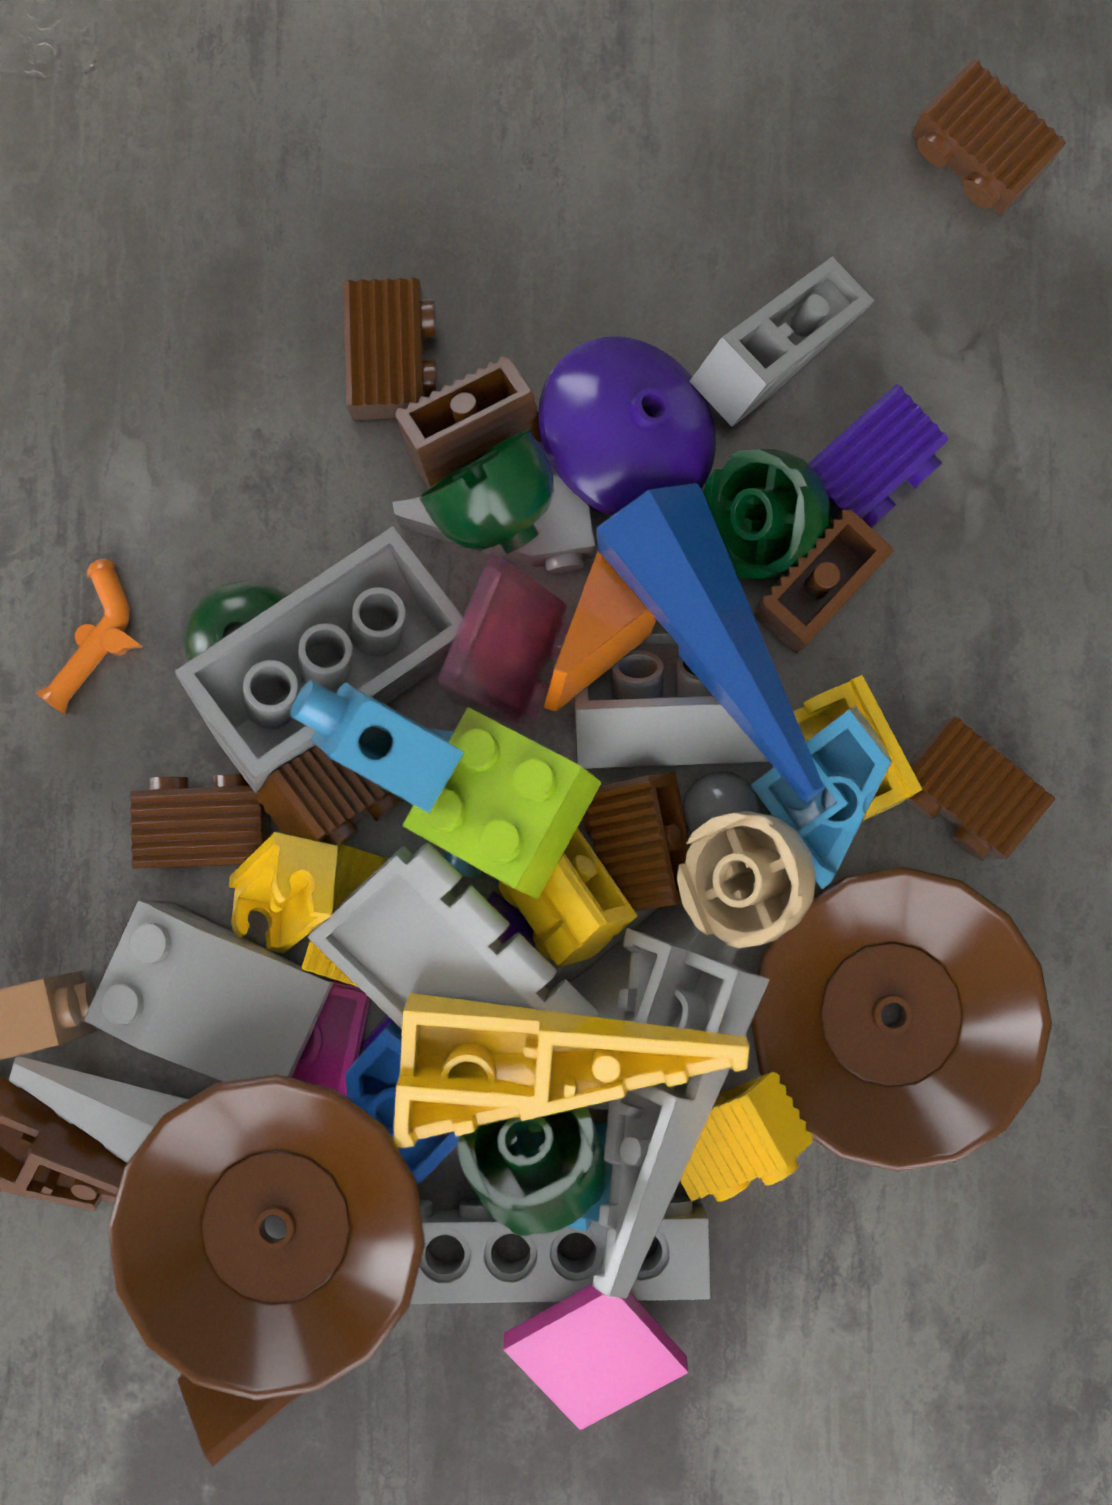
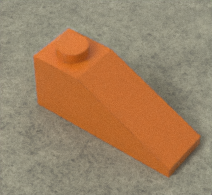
(602, 632)

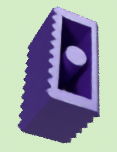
(877, 455)

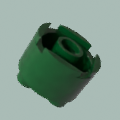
(542, 1190)

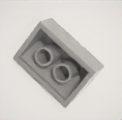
(655, 714)

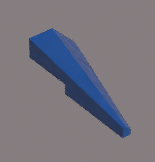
(682, 573)

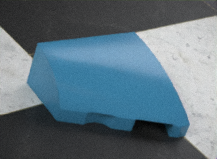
(851, 769)

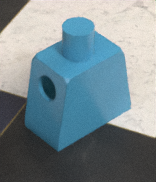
(389, 751)

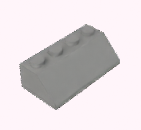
(361, 622)

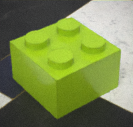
(506, 804)

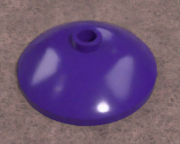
(604, 438)

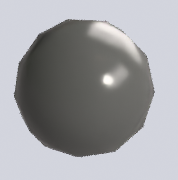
(717, 796)

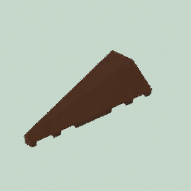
(50, 1157)

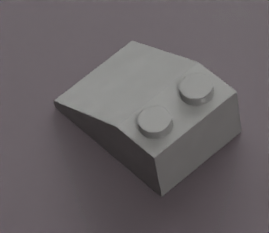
(206, 996)

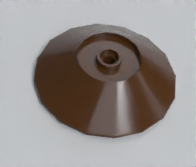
(966, 1032)
(225, 1294)

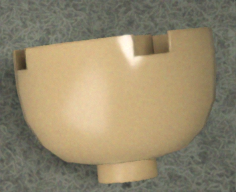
(746, 878)

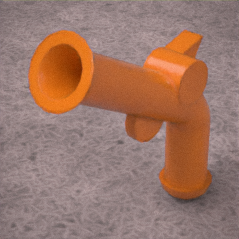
(94, 641)

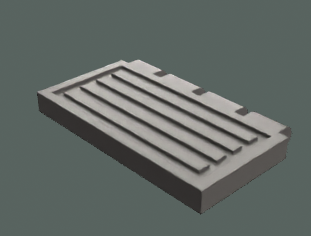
(414, 936)

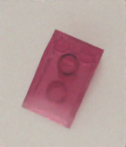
(505, 645)

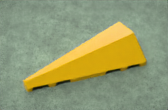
(499, 1062)

